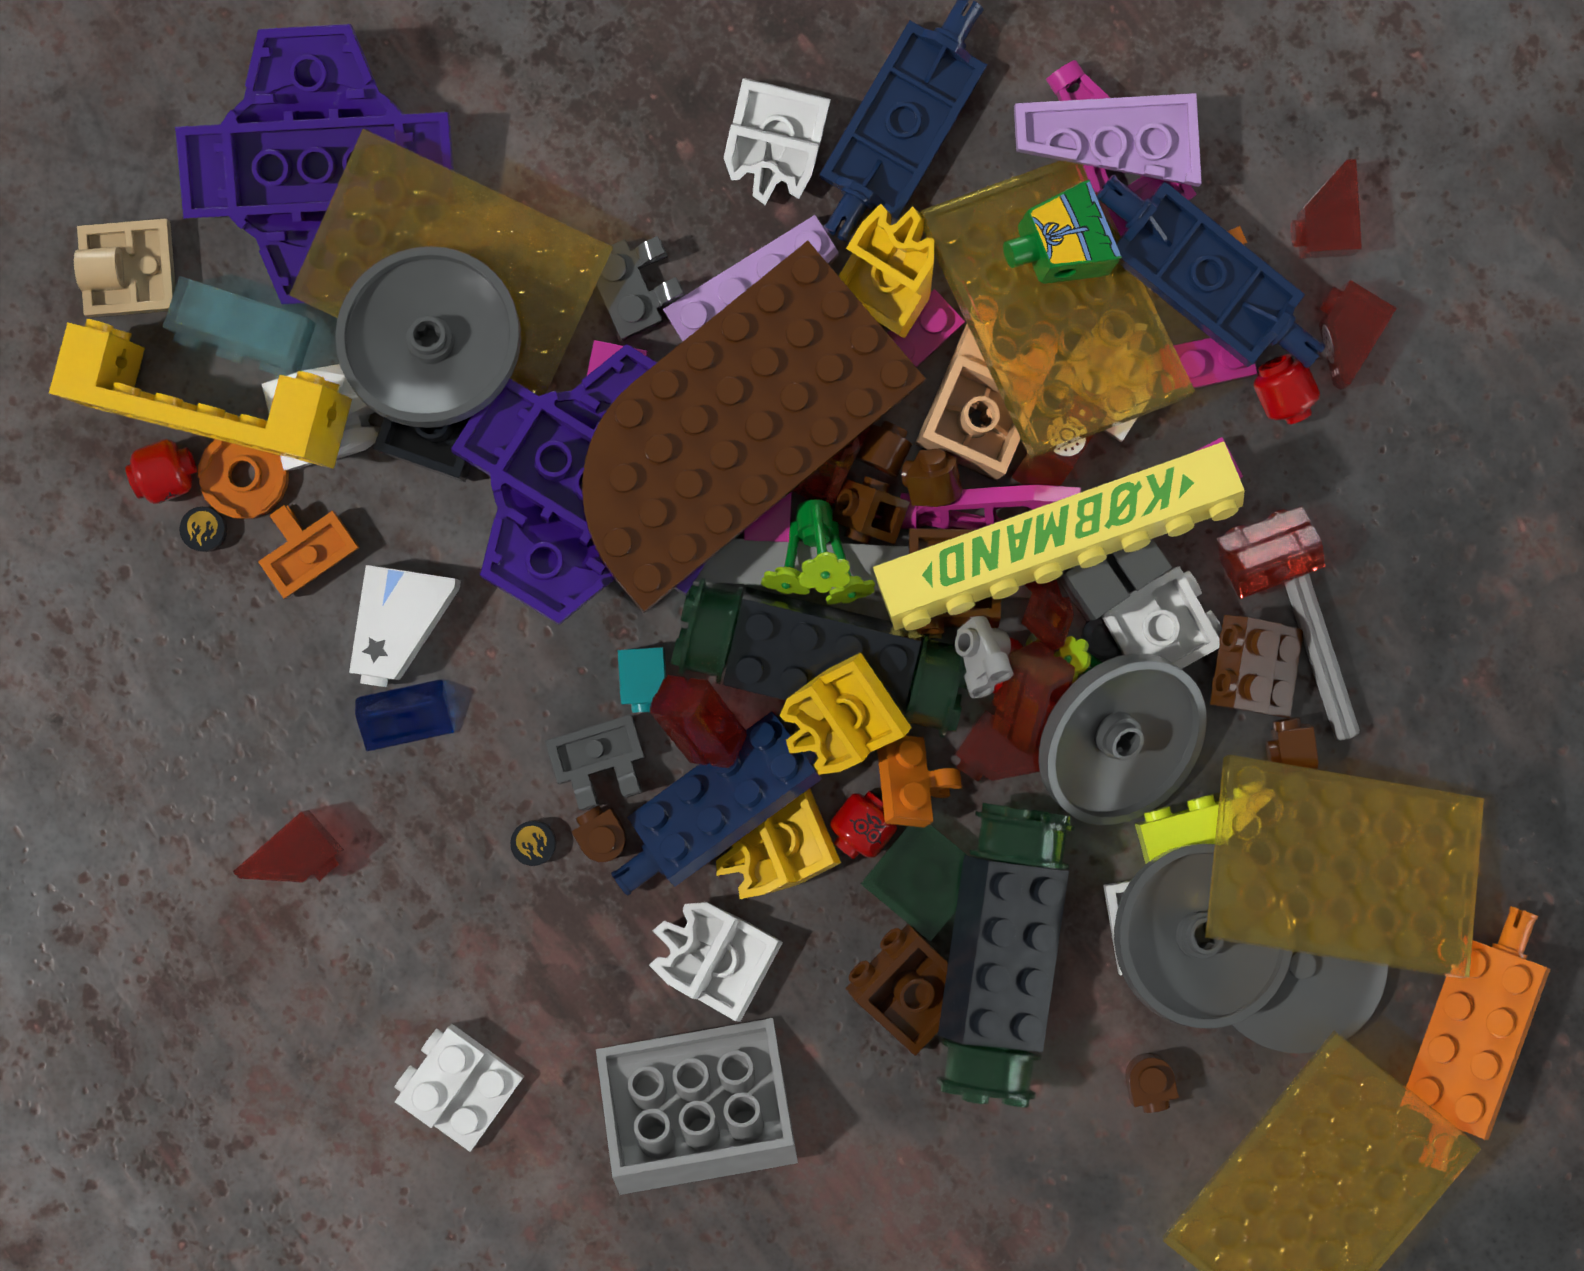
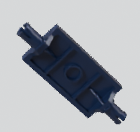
(903, 119)
(1208, 274)
(716, 806)

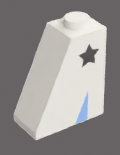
(395, 620)

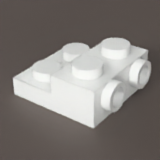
(1165, 620)
(457, 1086)

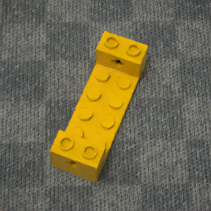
(102, 366)

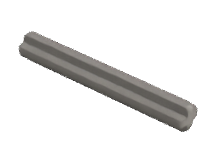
(1322, 657)

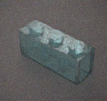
(238, 327)

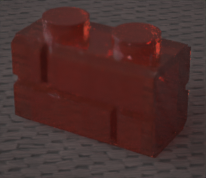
(1270, 551)
(1030, 694)
(698, 721)

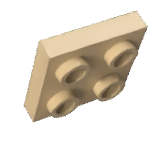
(125, 267)

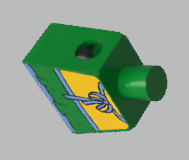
(1065, 238)

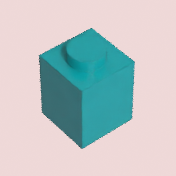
(640, 676)

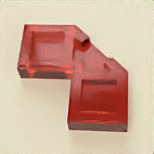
(1048, 614)

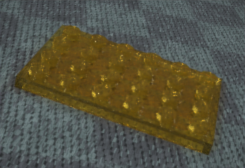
(406, 201)
(1060, 352)
(1345, 867)
(1325, 1174)

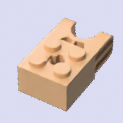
(948, 427)

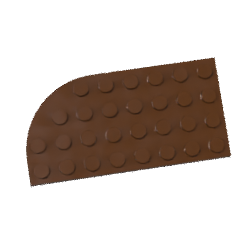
(735, 423)

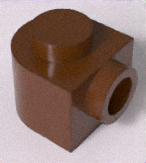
(885, 448)
(932, 478)
(1293, 744)
(600, 834)
(1150, 1083)

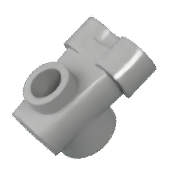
(984, 655)

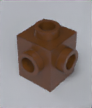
(869, 511)

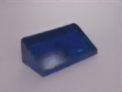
(403, 715)

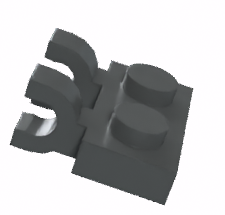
(626, 292)
(595, 750)

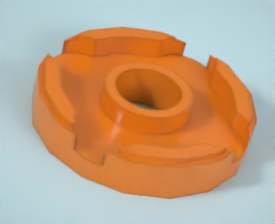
(241, 502)

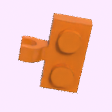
(307, 551)
(909, 784)

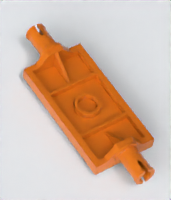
(1480, 1030)

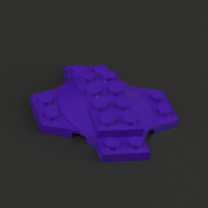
(291, 140)
(536, 468)

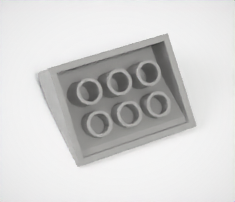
(695, 1106)

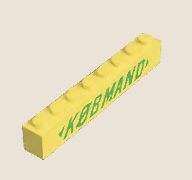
(1060, 537)

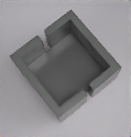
(1110, 582)

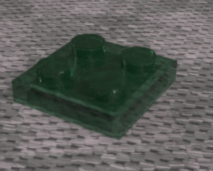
(919, 878)

